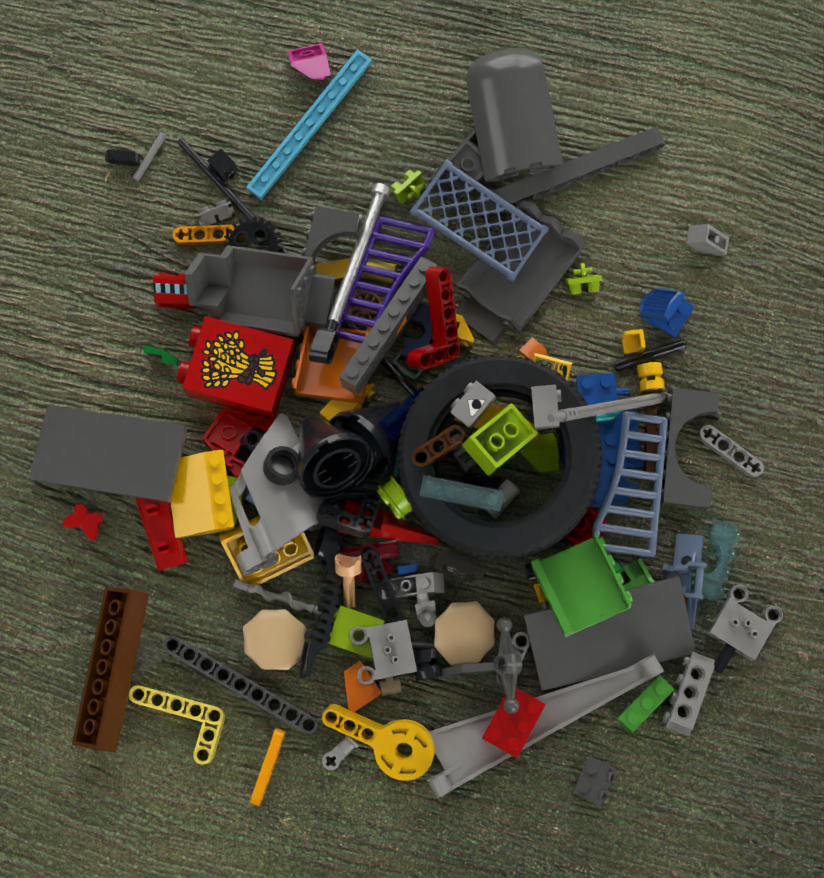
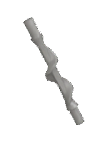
(271, 597)

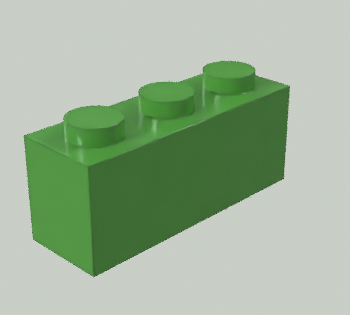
(644, 704)

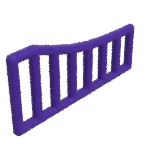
(399, 277)

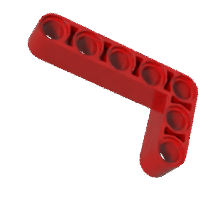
(443, 322)

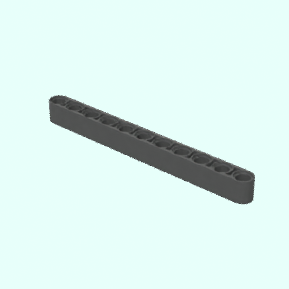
(577, 169)

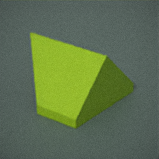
(543, 453)

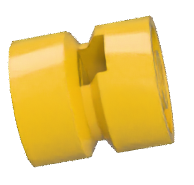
(649, 371)

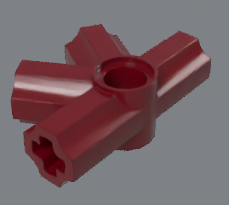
(386, 549)

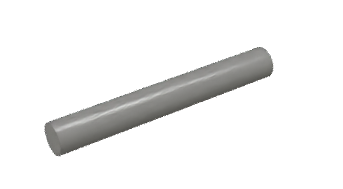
(150, 155)

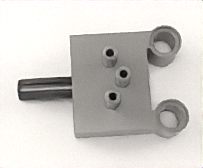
(741, 629)

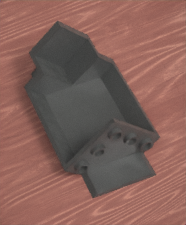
(261, 289)

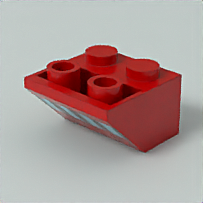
(171, 291)

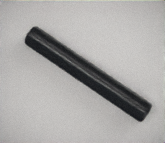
(649, 355)

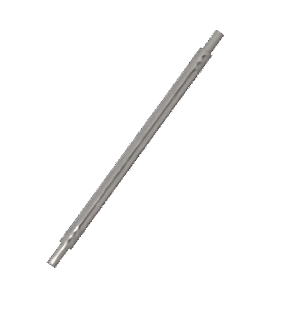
(607, 407)

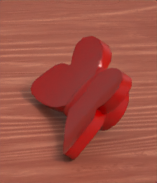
(84, 520)

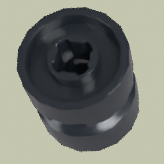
(426, 664)

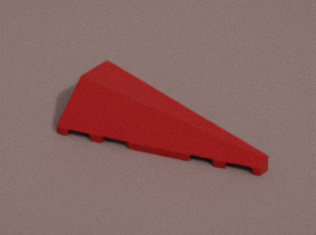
(389, 526)

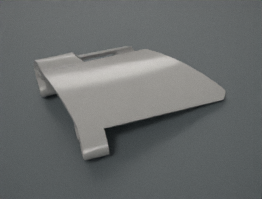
(282, 509)

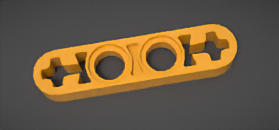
(209, 232)
(267, 767)

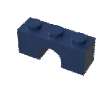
(421, 320)

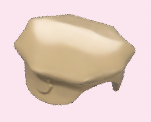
(464, 633)
(274, 639)

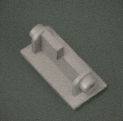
(221, 209)

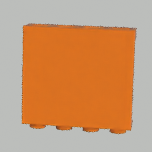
(323, 380)

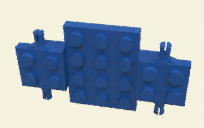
(601, 389)

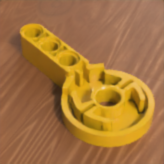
(386, 742)

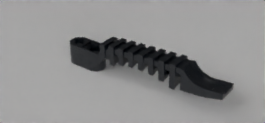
(326, 549)

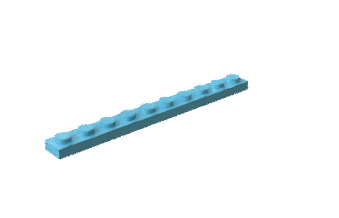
(309, 124)

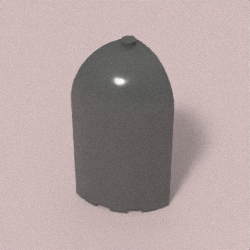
(512, 114)

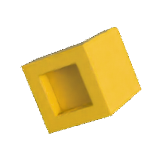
(633, 342)

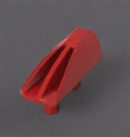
(160, 533)

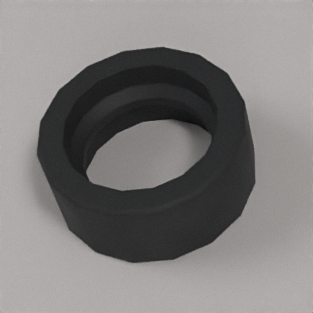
(274, 476)

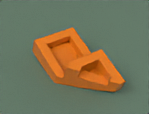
(531, 348)

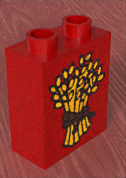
(237, 367)

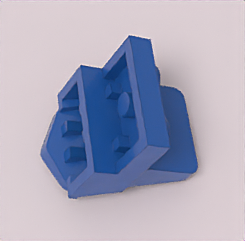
(665, 310)

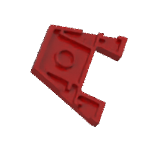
(226, 432)

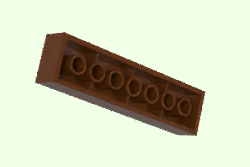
(110, 669)

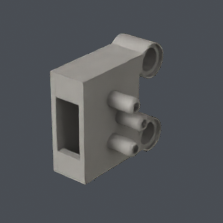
(389, 649)

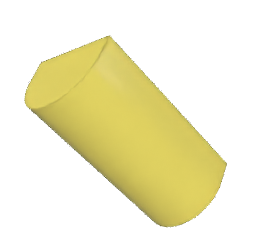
(383, 265)

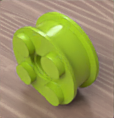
(394, 494)

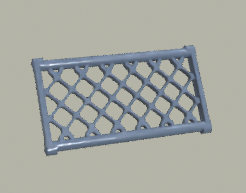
(415, 211)

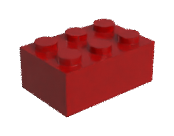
(511, 731)

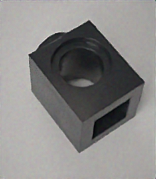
(222, 165)

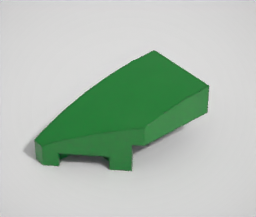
(167, 357)

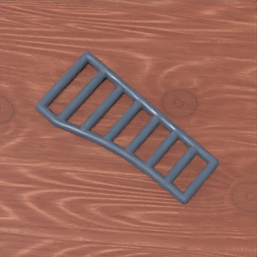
(620, 471)

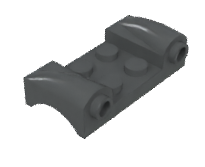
(467, 160)

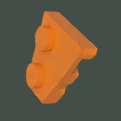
(357, 693)

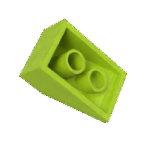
(499, 439)

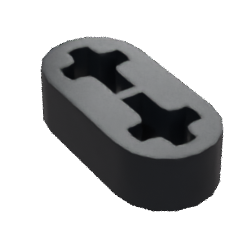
(122, 157)

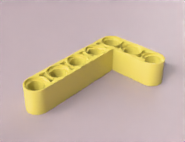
(186, 711)

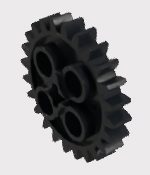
(250, 229)

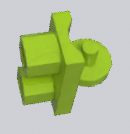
(410, 188)
(592, 281)

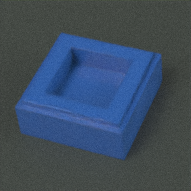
(407, 570)

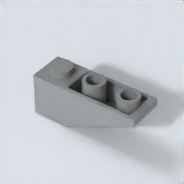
(416, 584)

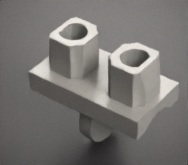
(425, 610)

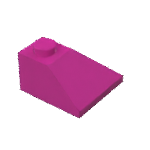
(310, 61)

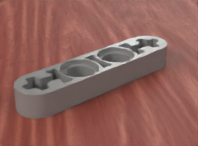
(729, 453)

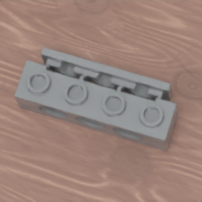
(698, 687)

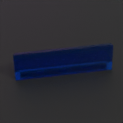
(394, 420)

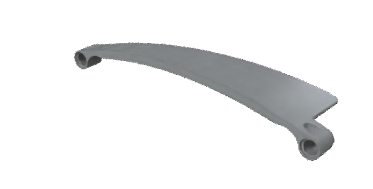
(468, 755)

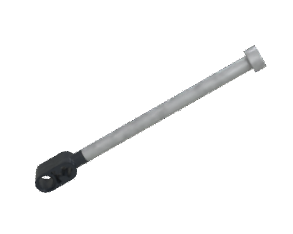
(327, 338)

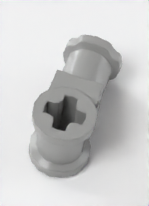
(462, 457)
(340, 752)

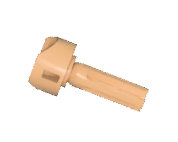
(348, 568)

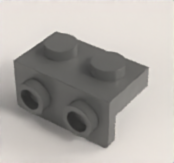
(595, 781)

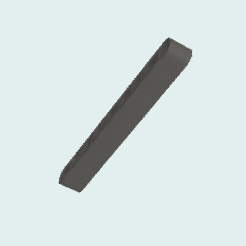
(234, 677)

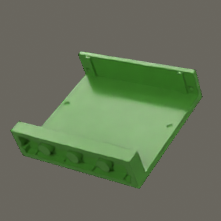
(582, 585)

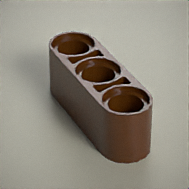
(428, 447)

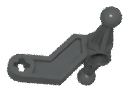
(506, 665)

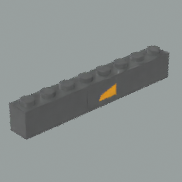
(386, 329)

